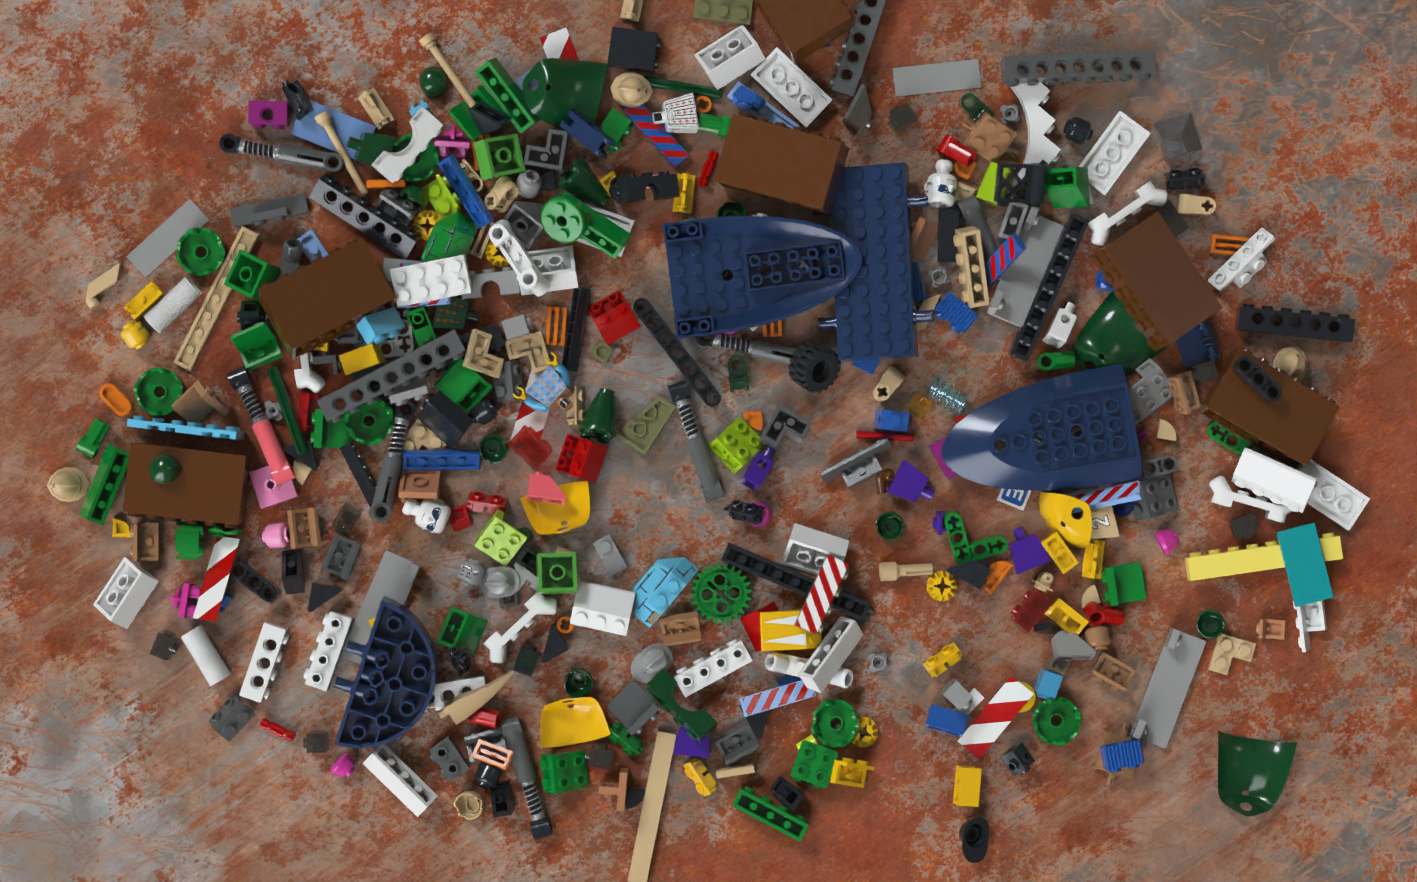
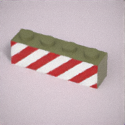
(821, 595)

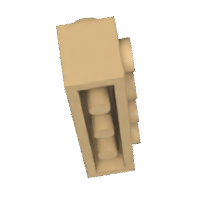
(972, 267)

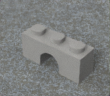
(505, 279)

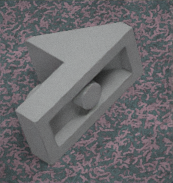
(524, 575)

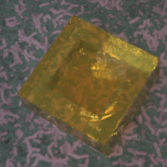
(919, 406)

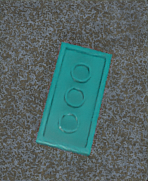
(1304, 564)

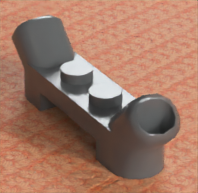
(290, 260)

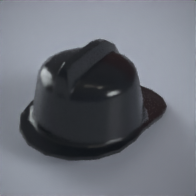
(974, 839)

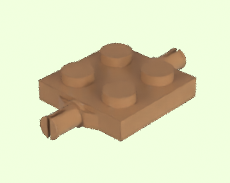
(990, 137)
(1109, 738)

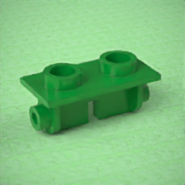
(630, 745)

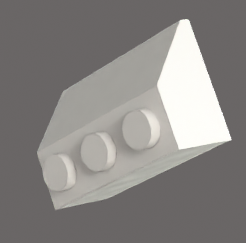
(730, 57)
(556, 266)
(809, 547)
(125, 593)
(602, 607)

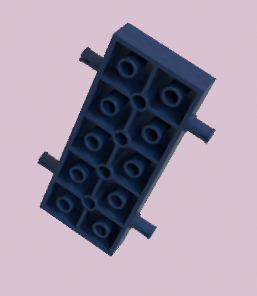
(878, 307)

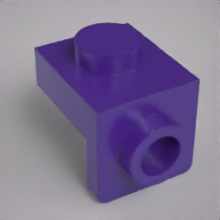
(938, 522)

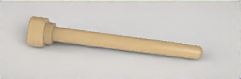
(429, 43)
(324, 120)

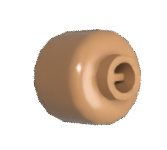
(1097, 637)

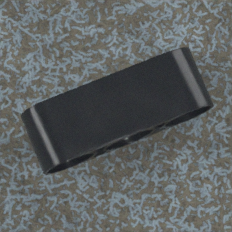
(947, 223)
(1266, 381)
(264, 584)

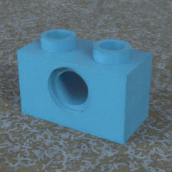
(1047, 683)

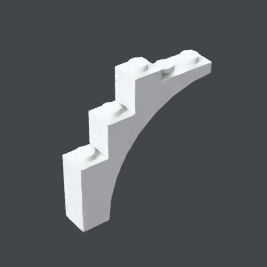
(1038, 123)

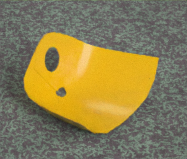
(1058, 508)
(547, 517)
(572, 725)

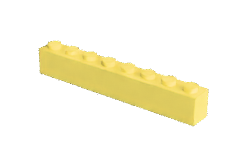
(1250, 559)

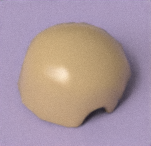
(469, 805)

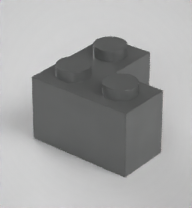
(550, 157)
(784, 423)

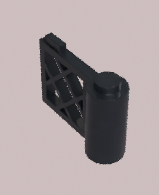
(1032, 183)

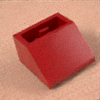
(613, 317)
(581, 458)

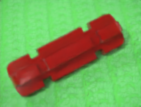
(708, 168)
(277, 729)

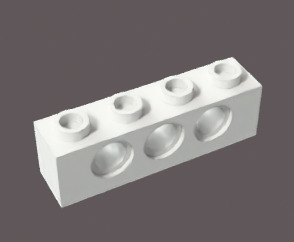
(456, 687)
(250, 688)

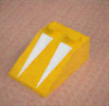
(781, 634)

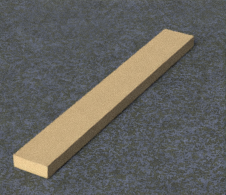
(213, 303)
(652, 807)

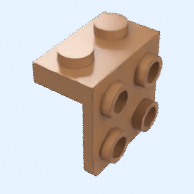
(199, 402)

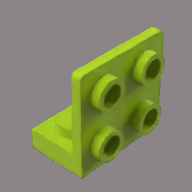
(441, 198)
(736, 445)
(500, 539)

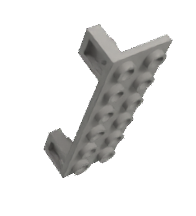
(1022, 279)
(1146, 394)
(393, 580)
(1167, 688)

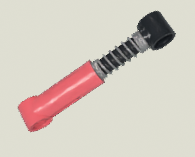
(262, 428)

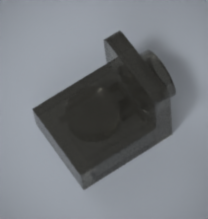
(346, 519)

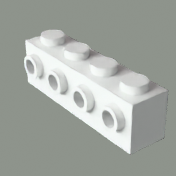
(328, 651)
(831, 654)
(712, 668)
(400, 779)

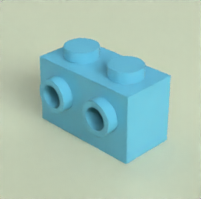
(380, 326)

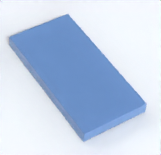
(342, 124)

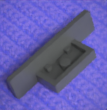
(269, 210)
(858, 467)

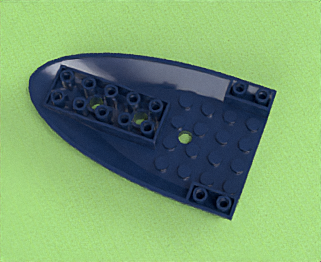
(708, 246)
(1089, 398)

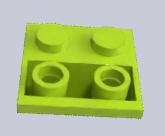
(987, 187)

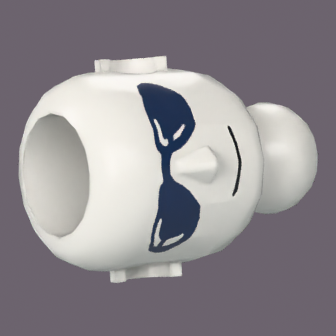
(941, 185)
(430, 514)

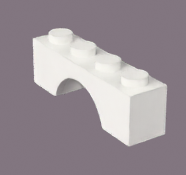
(424, 128)

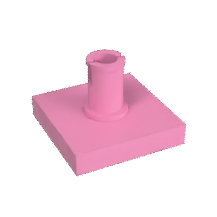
(268, 491)

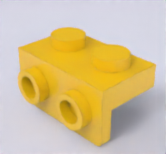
(850, 773)

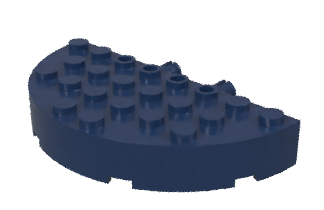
(392, 680)

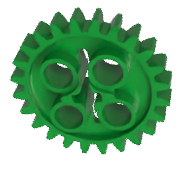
(732, 579)

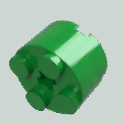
(189, 541)

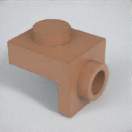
(1272, 629)

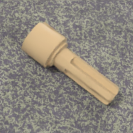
(892, 571)

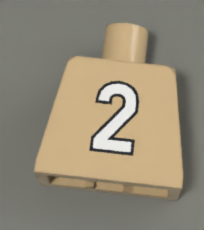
(1103, 523)

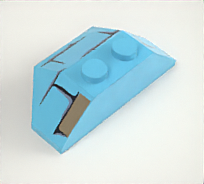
(660, 587)

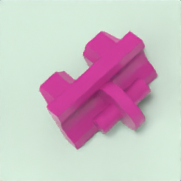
(444, 143)
(188, 591)

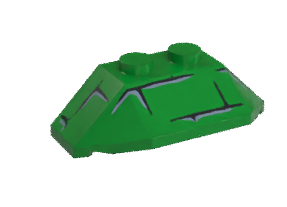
(449, 237)

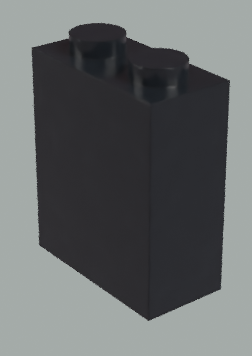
(633, 49)
(444, 418)

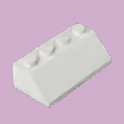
(1273, 480)

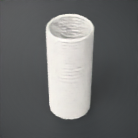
(172, 304)
(205, 655)

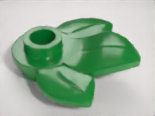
(219, 531)

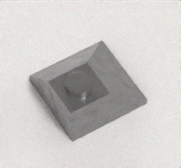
(859, 111)
(1177, 136)
(526, 222)

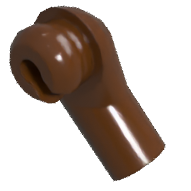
(882, 478)

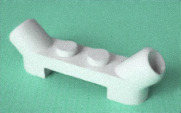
(1102, 224)
(528, 273)
(306, 376)
(1224, 496)
(498, 643)
(792, 665)

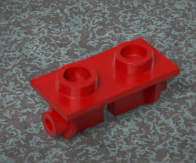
(307, 405)
(477, 501)

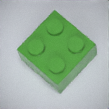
(499, 156)
(556, 573)

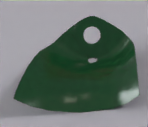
(573, 86)
(1115, 336)
(1255, 767)

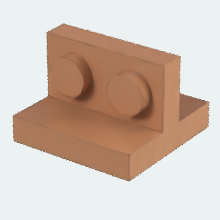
(922, 236)
(419, 485)
(610, 789)

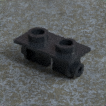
(297, 99)
(1176, 179)
(745, 511)
(460, 659)

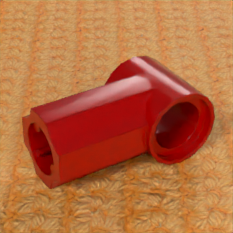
(952, 148)
(1104, 614)
(486, 717)

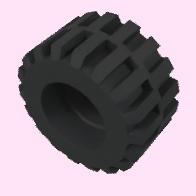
(814, 366)

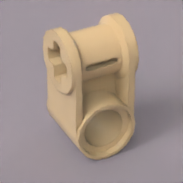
(472, 175)
(503, 194)
(1192, 205)
(889, 381)

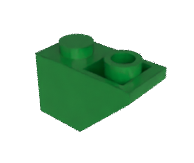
(616, 126)
(421, 326)

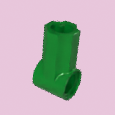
(714, 124)
(1057, 360)
(91, 442)

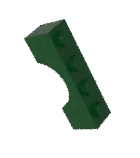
(697, 723)

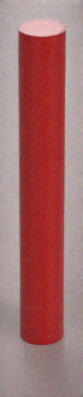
(883, 435)

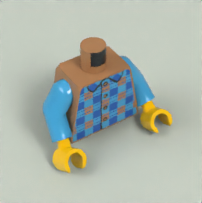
(550, 389)

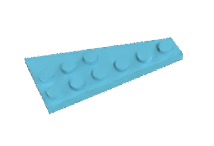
(190, 428)

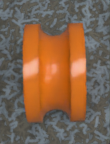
(705, 99)
(571, 626)

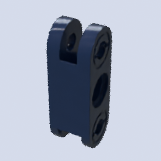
(587, 133)

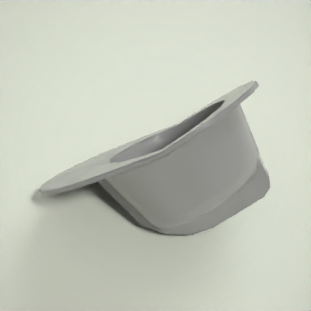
(500, 582)
(651, 662)

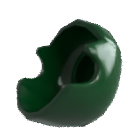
(433, 82)
(415, 195)
(731, 209)
(493, 448)
(164, 469)
(890, 525)
(1210, 624)
(578, 682)

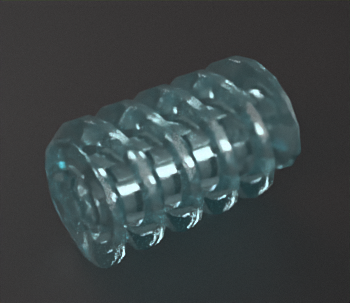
(946, 395)

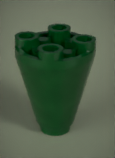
(583, 184)
(600, 418)

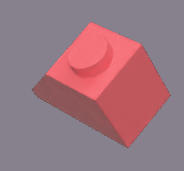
(543, 489)

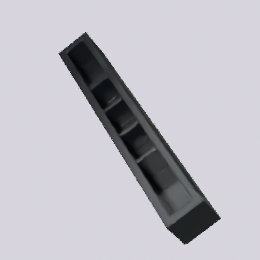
(575, 328)
(360, 473)

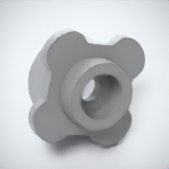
(1014, 113)
(943, 276)
(269, 414)
(874, 658)

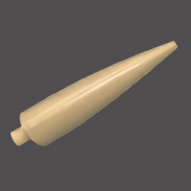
(469, 702)

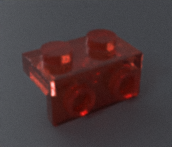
(530, 447)
(1030, 609)

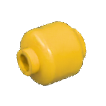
(135, 334)

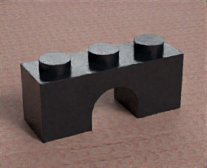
(662, 185)

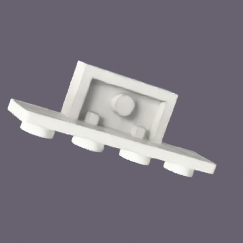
(1244, 262)
(1310, 618)

